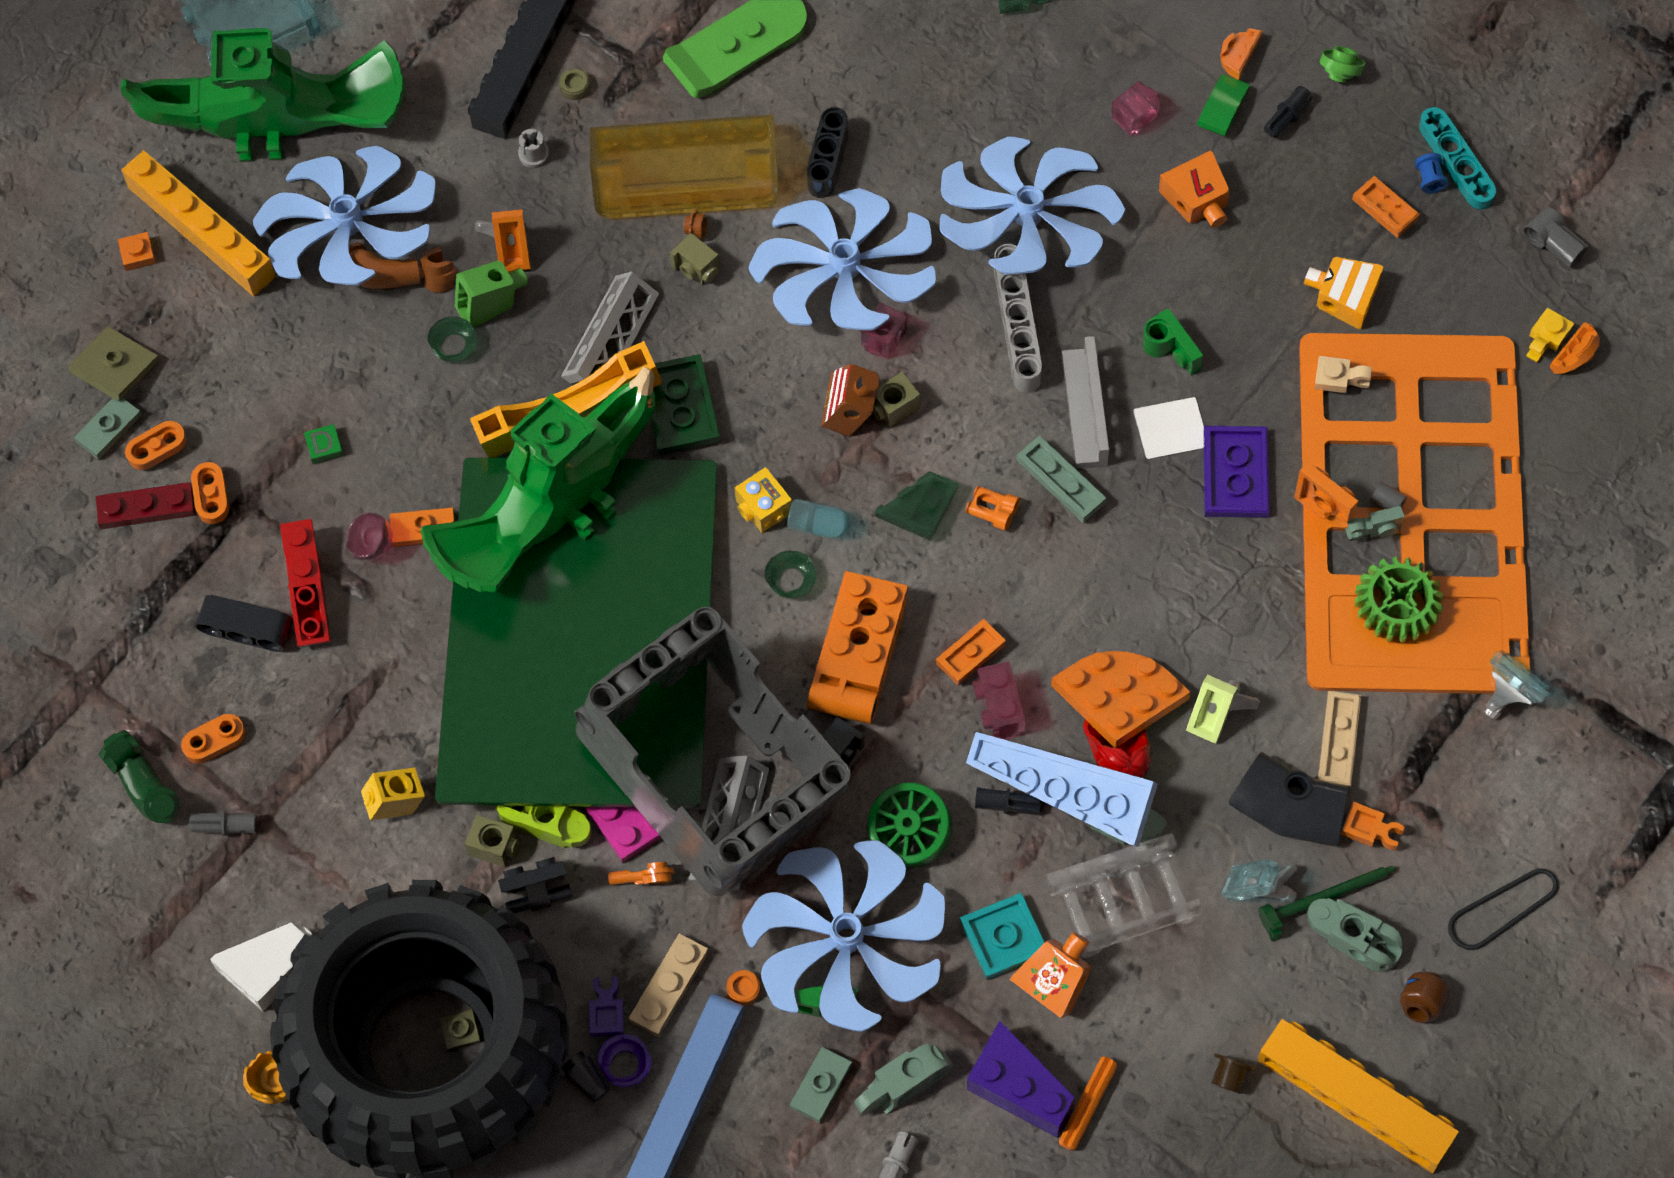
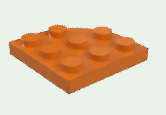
(1120, 692)

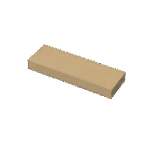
(1339, 737)

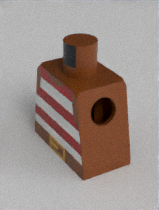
(849, 398)

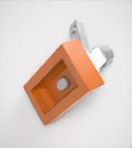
(509, 236)

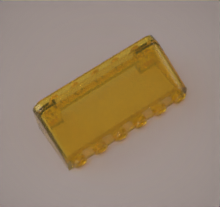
(684, 166)

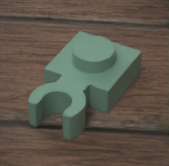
(1379, 523)

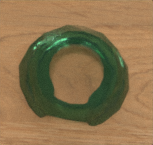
(452, 326)
(793, 560)

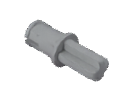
(896, 1163)

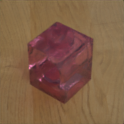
(1135, 108)
(885, 344)

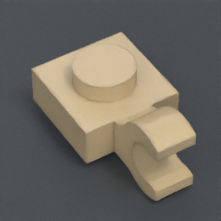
(1335, 375)

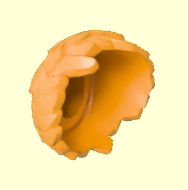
(262, 1080)

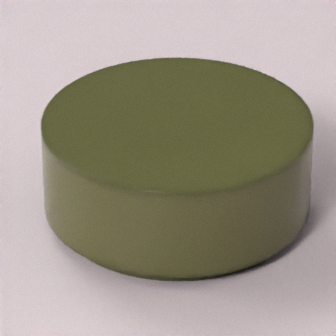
(574, 84)

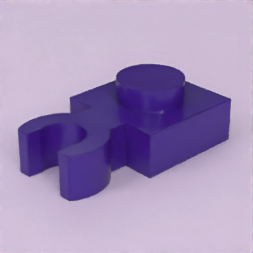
(607, 1013)

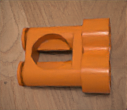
(1002, 514)

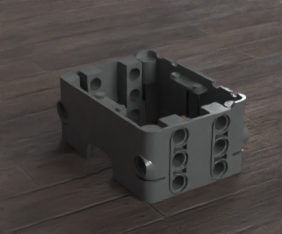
(757, 714)

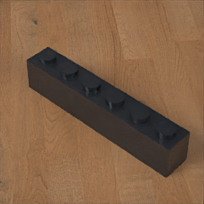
(518, 65)

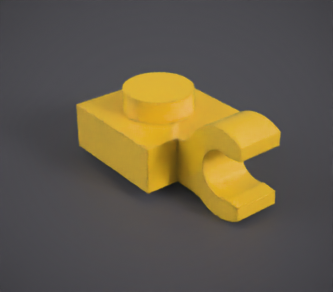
(1548, 332)

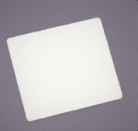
(1170, 427)

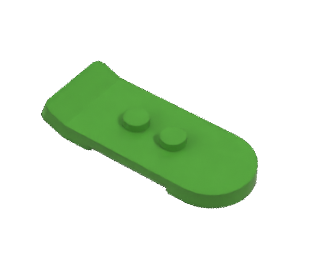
(735, 44)

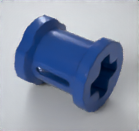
(1431, 173)

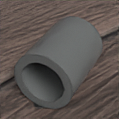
(1387, 497)

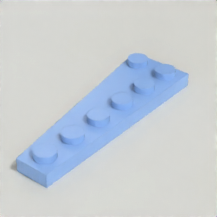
(1086, 791)

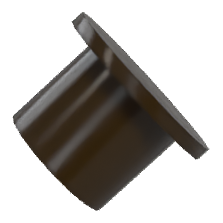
(1230, 1073)

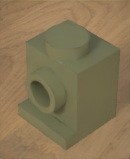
(695, 260)

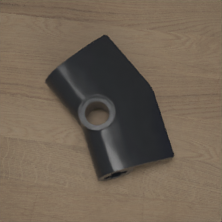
(1306, 817)

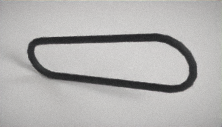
(1514, 920)

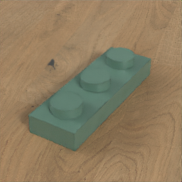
(1061, 479)

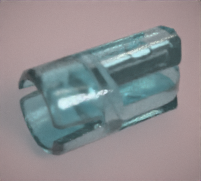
(817, 518)

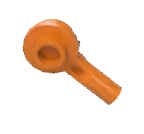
(655, 874)

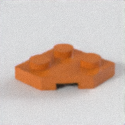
(1323, 495)

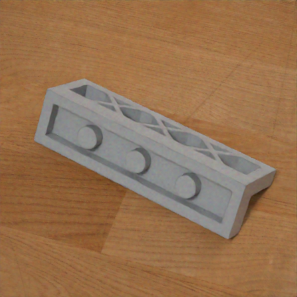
(606, 321)
(1085, 406)
(743, 796)

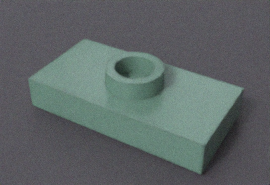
(107, 427)
(820, 1085)

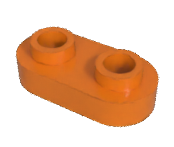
(155, 445)
(210, 495)
(214, 740)

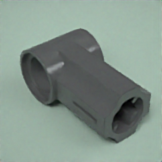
(1550, 232)

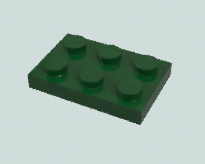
(683, 406)

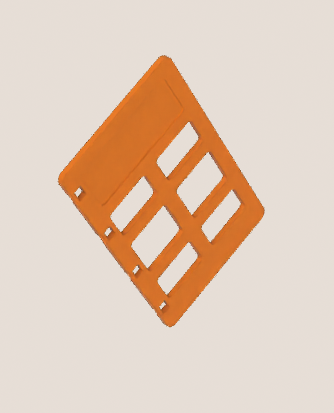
(1477, 612)

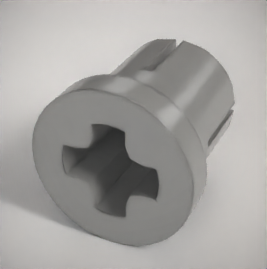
(532, 150)

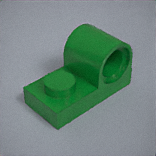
(1175, 340)

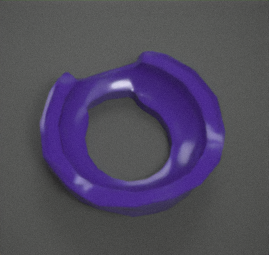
(624, 1043)

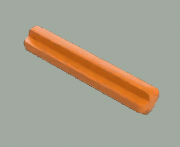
(1087, 1103)

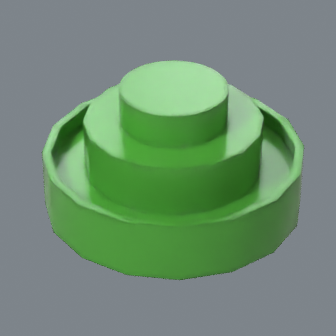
(1341, 63)

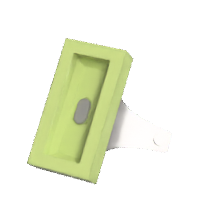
(1213, 705)

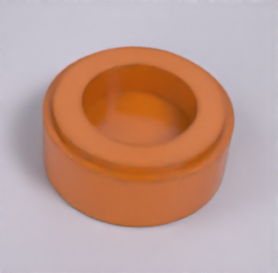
(743, 987)

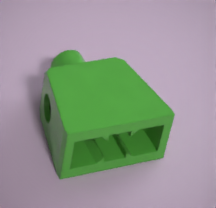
(486, 291)

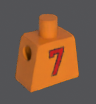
(1197, 190)

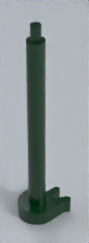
(1271, 917)

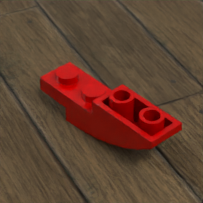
(305, 583)

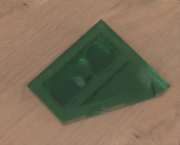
(920, 506)

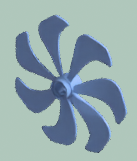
(1026, 206)
(344, 217)
(842, 261)
(837, 997)

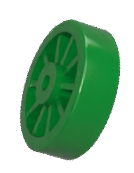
(911, 824)

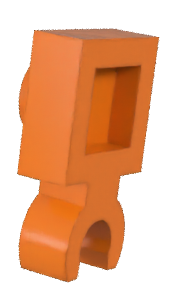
(1366, 825)

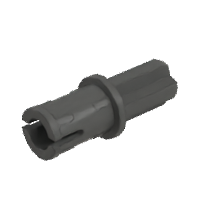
(223, 822)

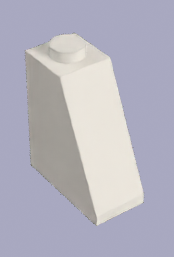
(259, 962)

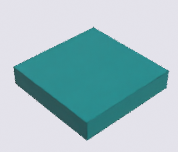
(1002, 935)

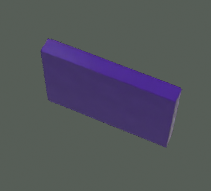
(1236, 471)

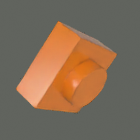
(136, 251)

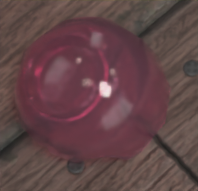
(369, 537)

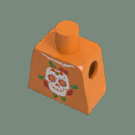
(1055, 974)

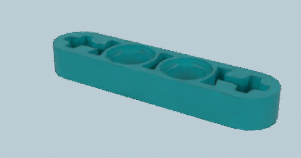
(1453, 159)

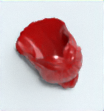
(1128, 758)

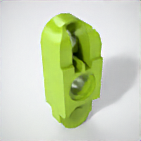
(565, 829)

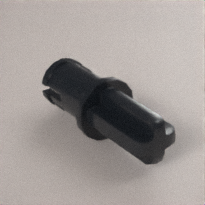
(1288, 111)
(1007, 801)

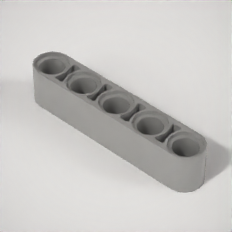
(1018, 330)

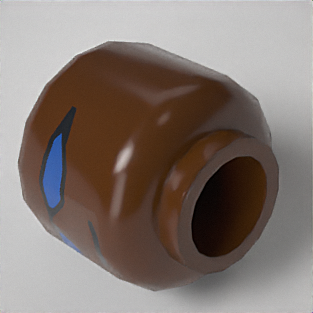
(1424, 997)

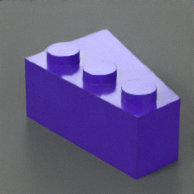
(1020, 1083)

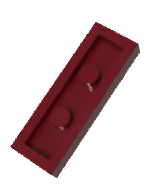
(145, 505)

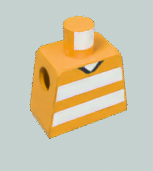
(1346, 289)

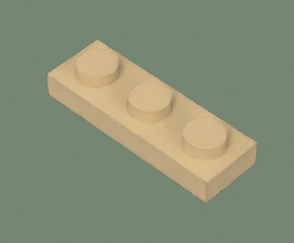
(668, 985)

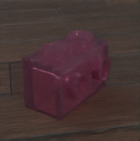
(1000, 701)

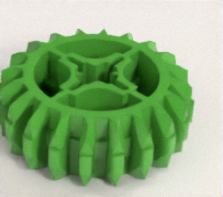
(1412, 619)

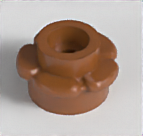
(696, 224)

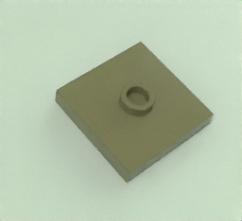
(113, 363)

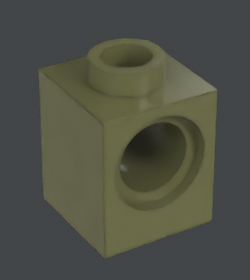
(896, 388)
(484, 829)
(460, 1030)

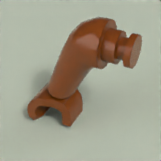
(436, 273)

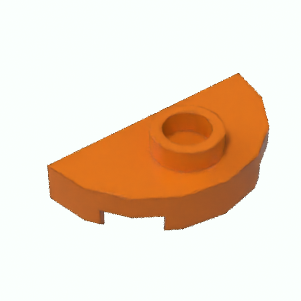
(1238, 50)
(1577, 351)

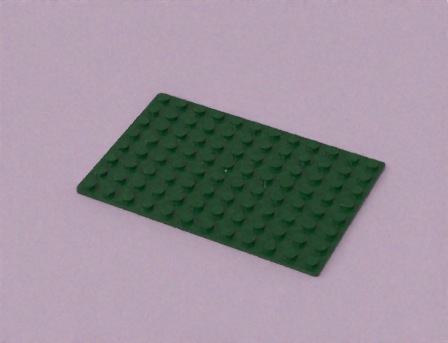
(563, 624)

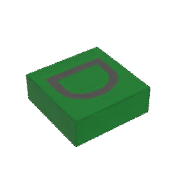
(323, 443)

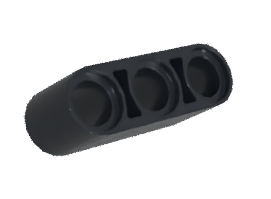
(827, 164)
(244, 623)

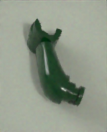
(139, 779)

